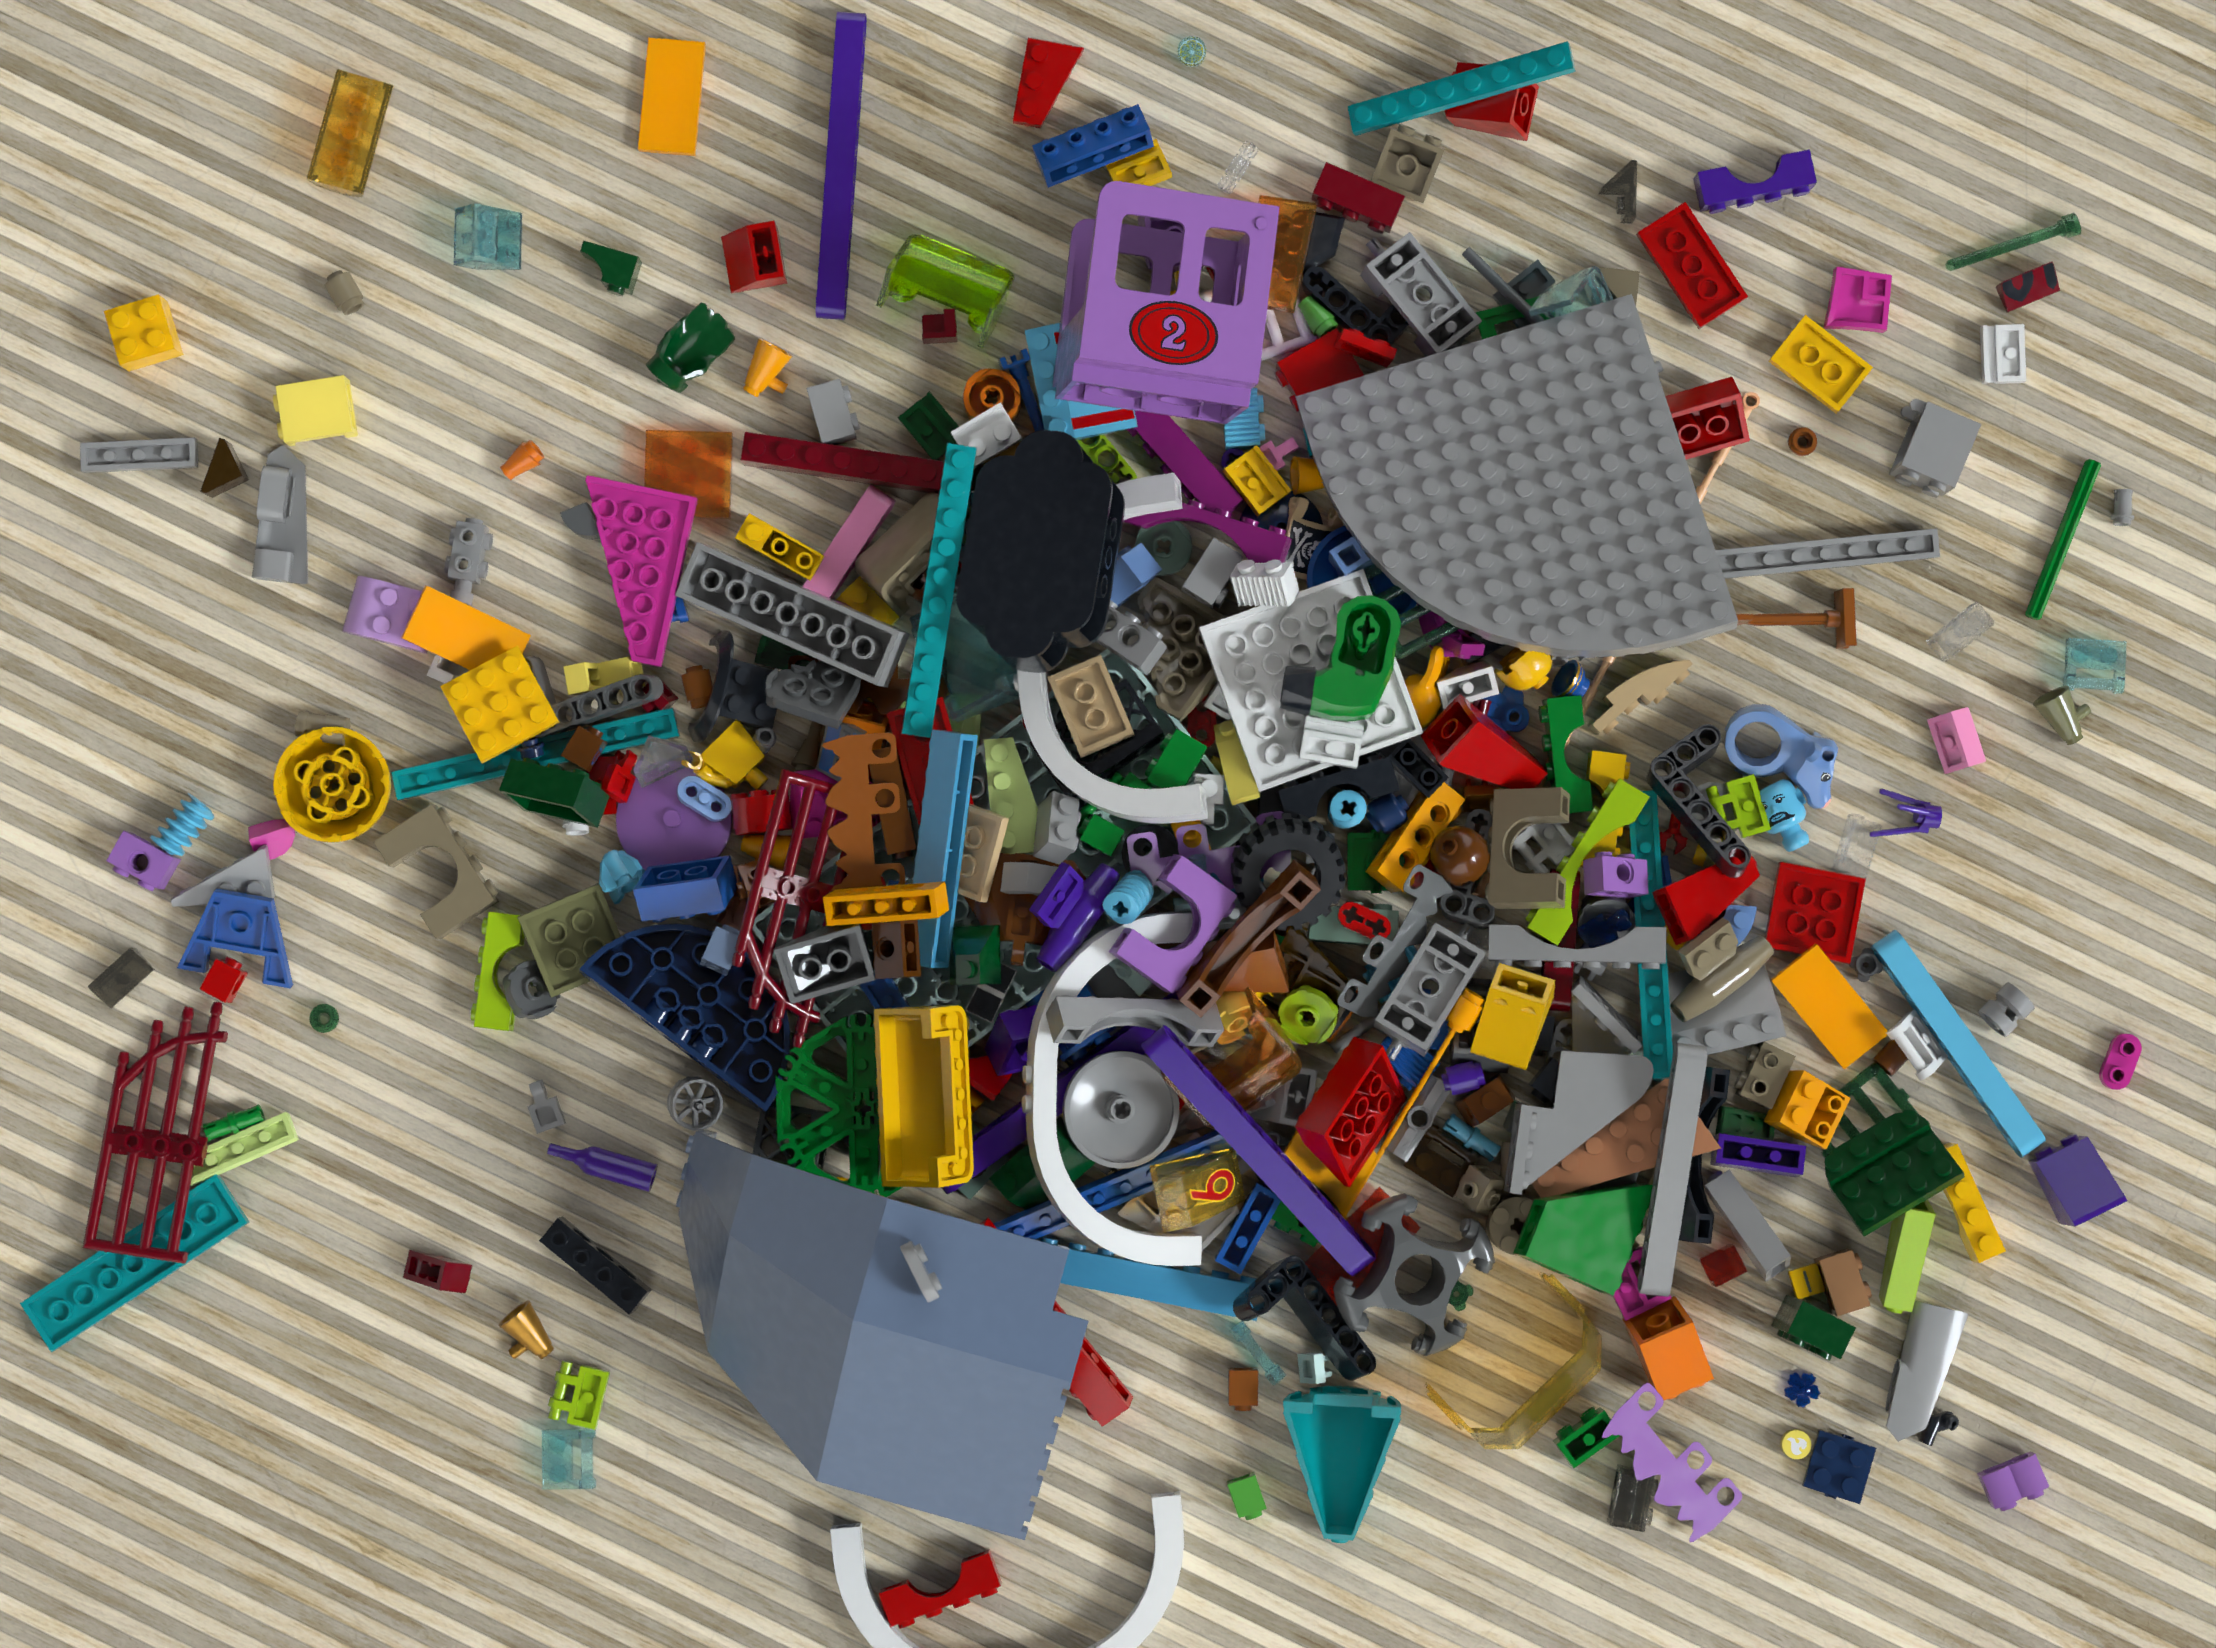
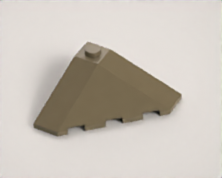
(1184, 669)

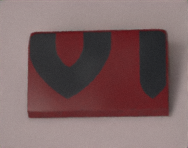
(2028, 287)

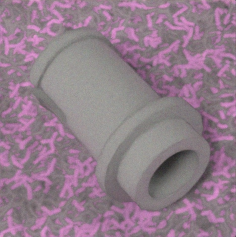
(2122, 507)

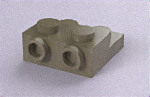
(1408, 163)

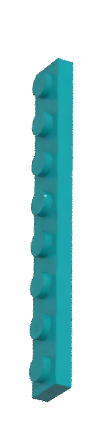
(1461, 88)

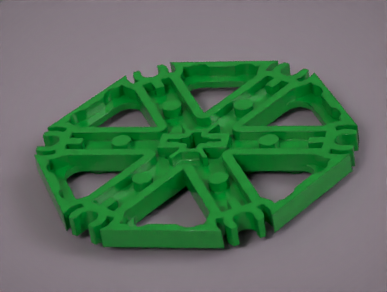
(843, 1098)

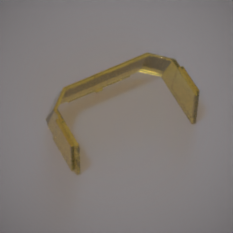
(1550, 1395)

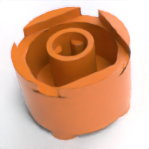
(992, 383)

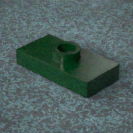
(1743, 1124)

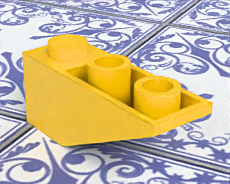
(779, 547)

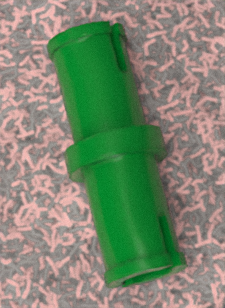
(233, 1122)

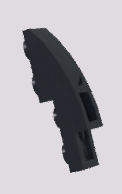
(1415, 766)

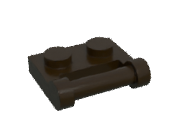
(1436, 1168)

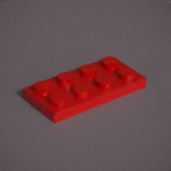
(1692, 265)
(915, 752)

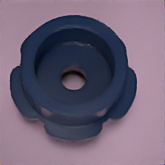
(531, 748)

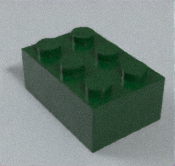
(554, 792)
(1812, 1328)

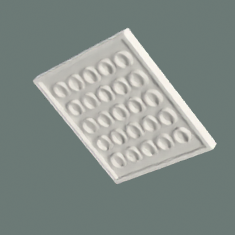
(1250, 664)

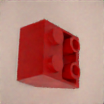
(754, 257)

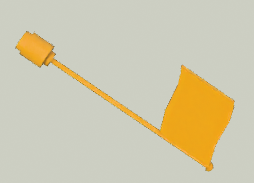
(1460, 1018)

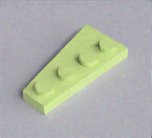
(1011, 795)

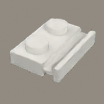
(2003, 354)
(989, 433)
(1331, 742)

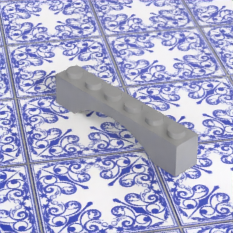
(1639, 946)
(1079, 1017)

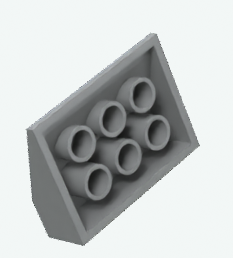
(1738, 1021)

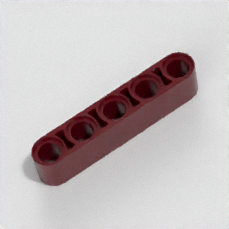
(1564, 976)

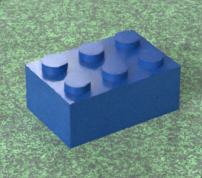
(685, 889)

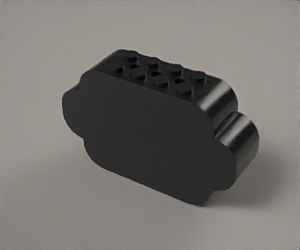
(1040, 551)

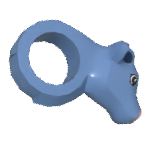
(1801, 756)

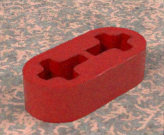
(1366, 914)

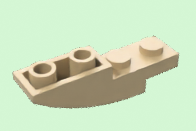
(1647, 686)

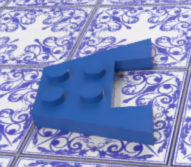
(242, 925)

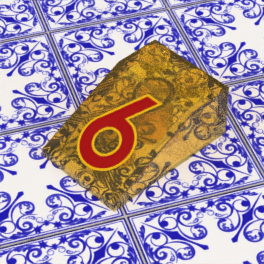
(1196, 1188)

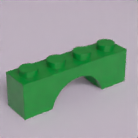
(1560, 719)

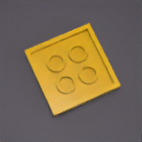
(499, 704)

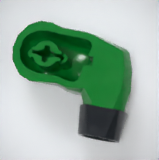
(1356, 668)

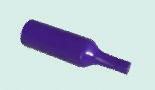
(609, 1165)

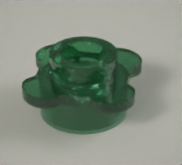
(1464, 1292)

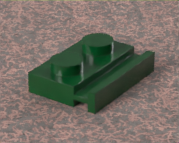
(929, 425)

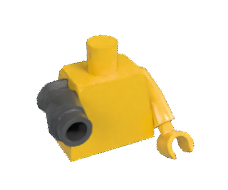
(734, 757)

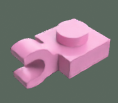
(1275, 454)

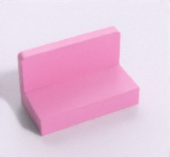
(1956, 740)

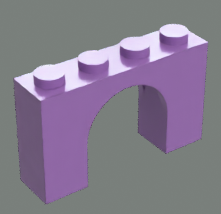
(1208, 903)

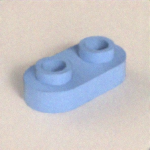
(704, 797)

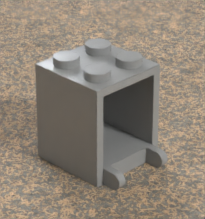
(1933, 448)

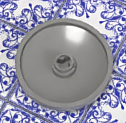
(1120, 1110)

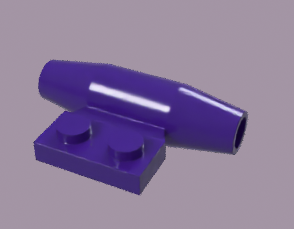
(1070, 910)

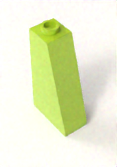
(1906, 1257)

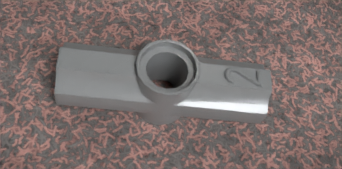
(1409, 1135)

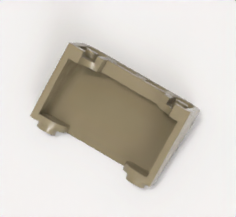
(900, 554)

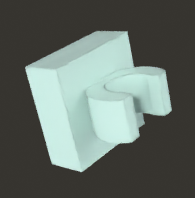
(1312, 1368)

